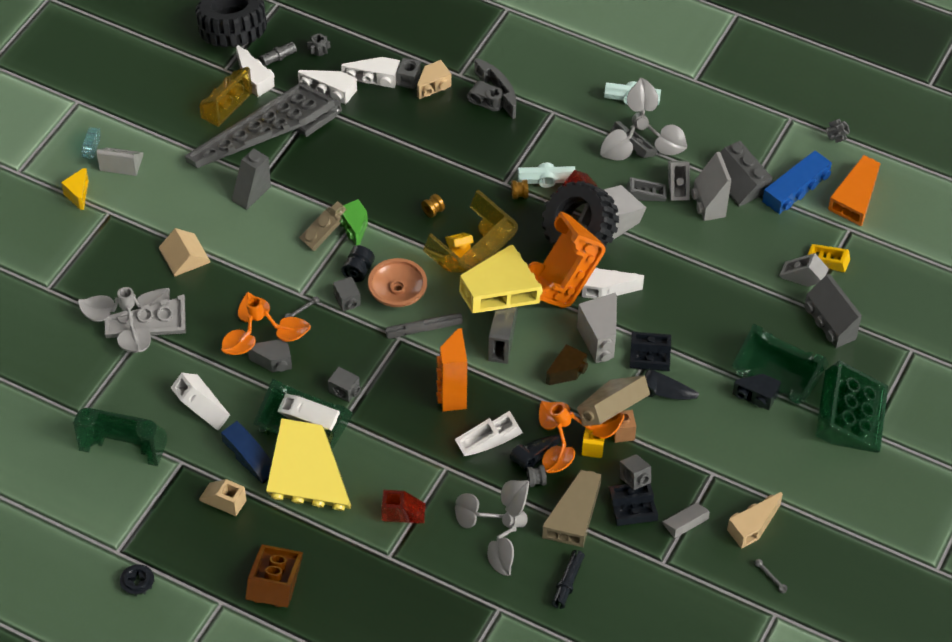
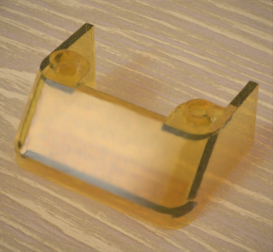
(495, 227)

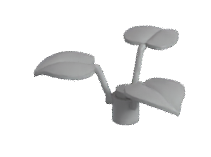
(641, 98)
(99, 308)
(514, 498)

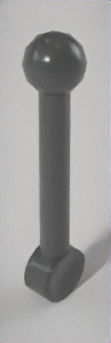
(315, 300)
(782, 587)

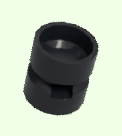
(358, 263)

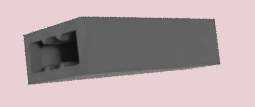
(502, 334)

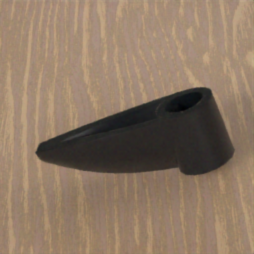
(667, 387)
(533, 452)

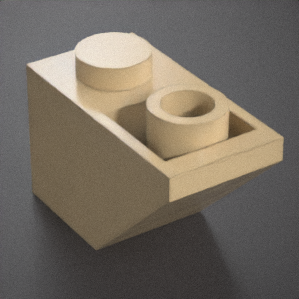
(433, 79)
(225, 496)

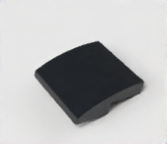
(650, 351)
(633, 505)

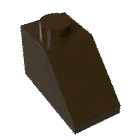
(567, 366)

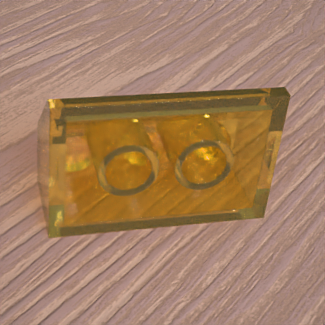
(227, 97)

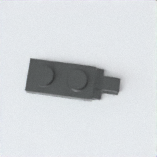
(311, 127)
(640, 145)

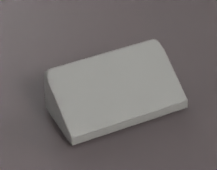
(686, 519)

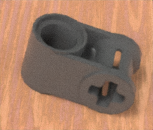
(486, 96)

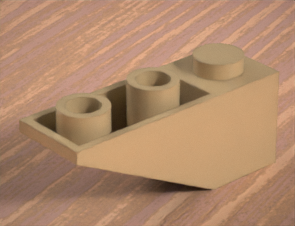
(751, 523)

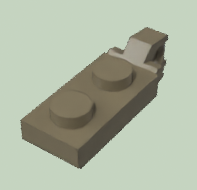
(323, 226)

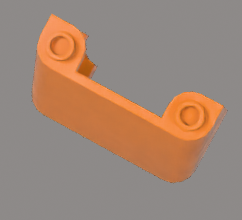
(568, 262)

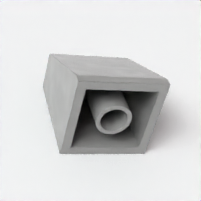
(629, 210)
(598, 326)

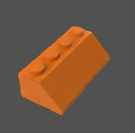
(452, 373)

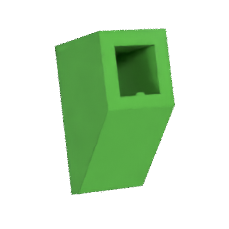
(354, 221)

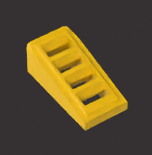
(840, 255)

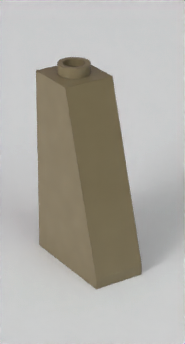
(612, 399)
(574, 511)

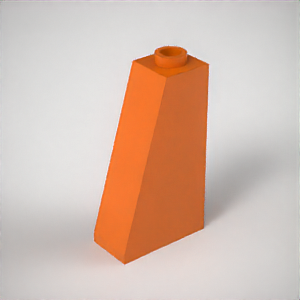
(855, 192)

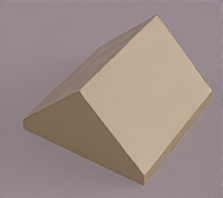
(183, 252)

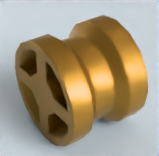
(519, 189)
(433, 205)

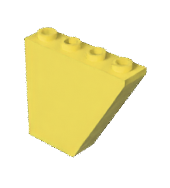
(500, 283)
(306, 467)

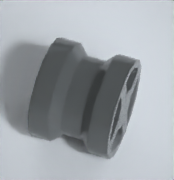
(536, 476)

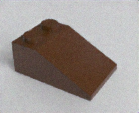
(273, 576)

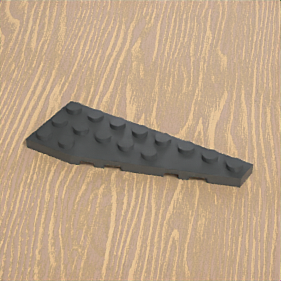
(285, 113)

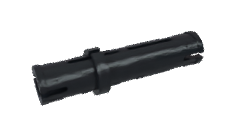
(565, 586)

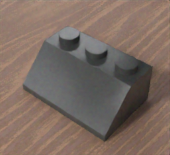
(746, 174)
(833, 311)

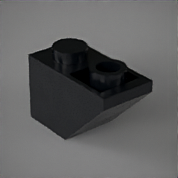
(757, 389)

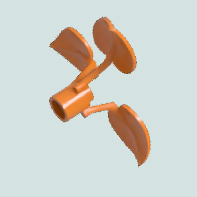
(255, 309)
(559, 415)

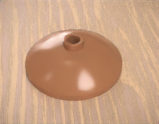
(397, 275)

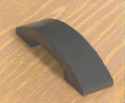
(486, 73)

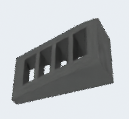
(640, 190)

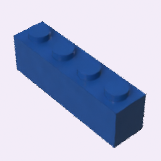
(797, 182)

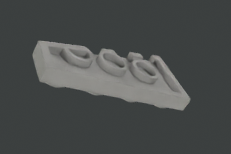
(158, 319)

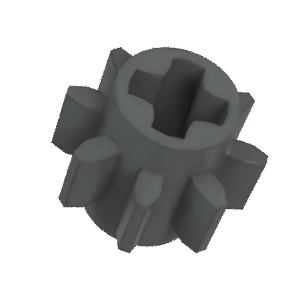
(318, 44)
(838, 130)

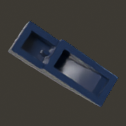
(247, 451)

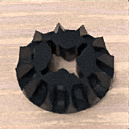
(129, 576)

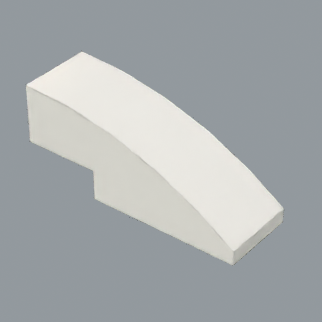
(489, 434)

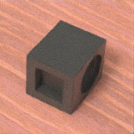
(408, 73)
(347, 294)
(344, 384)
(635, 472)

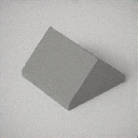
(119, 160)

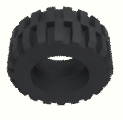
(231, 21)
(571, 197)

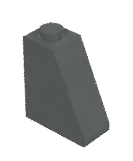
(252, 179)

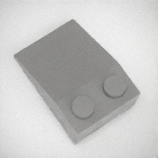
(712, 189)

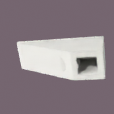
(375, 71)
(261, 77)
(330, 83)
(606, 282)
(200, 399)
(307, 411)

